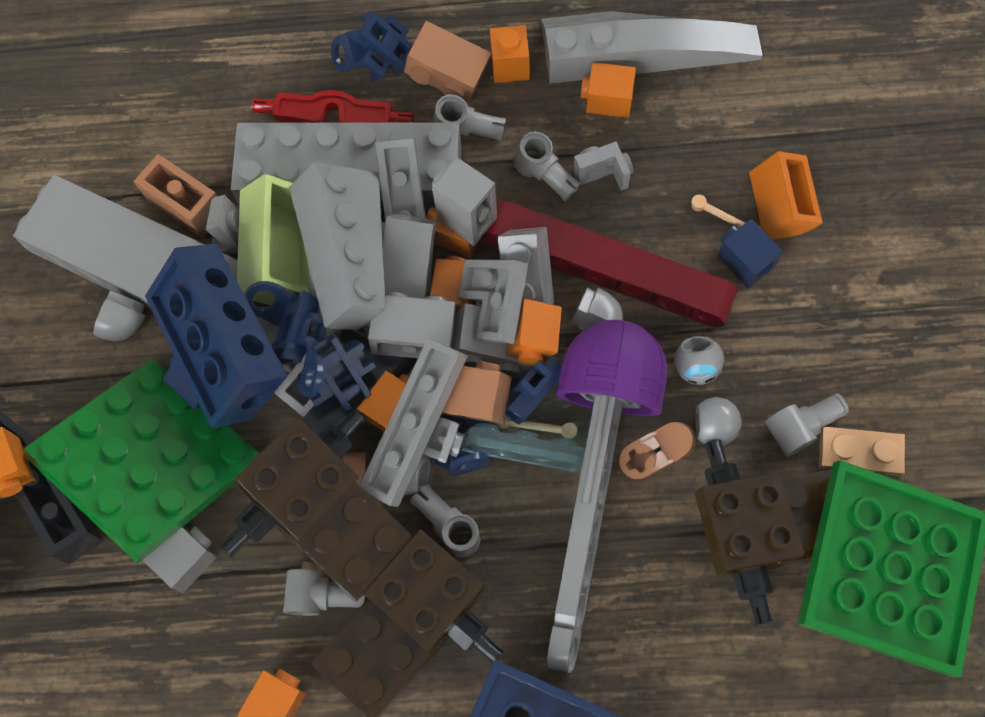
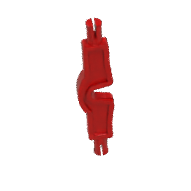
(315, 107)

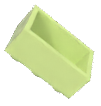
(270, 239)

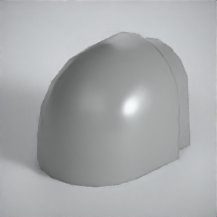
(596, 307)
(118, 318)

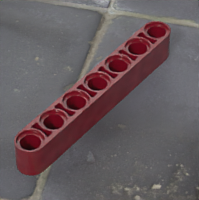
(623, 267)

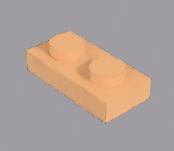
(866, 449)

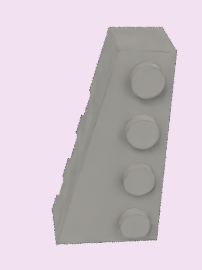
(342, 241)

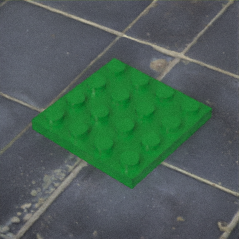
(140, 460)
(894, 569)

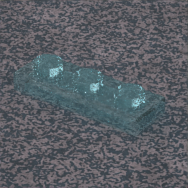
(523, 447)

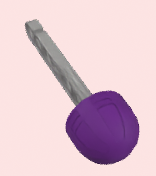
(614, 372)

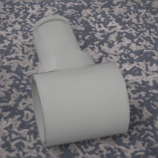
(469, 121)
(545, 167)
(797, 427)
(446, 521)
(310, 593)

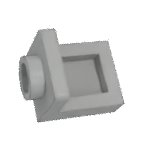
(603, 161)
(224, 224)
(444, 440)

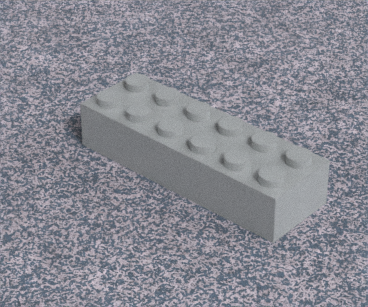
(291, 148)

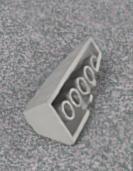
(642, 42)

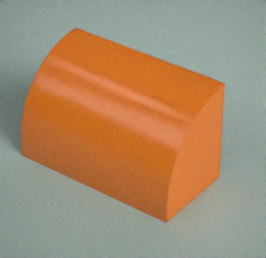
(785, 195)

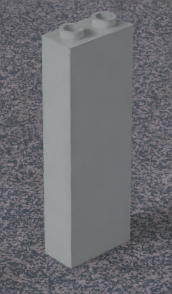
(99, 239)

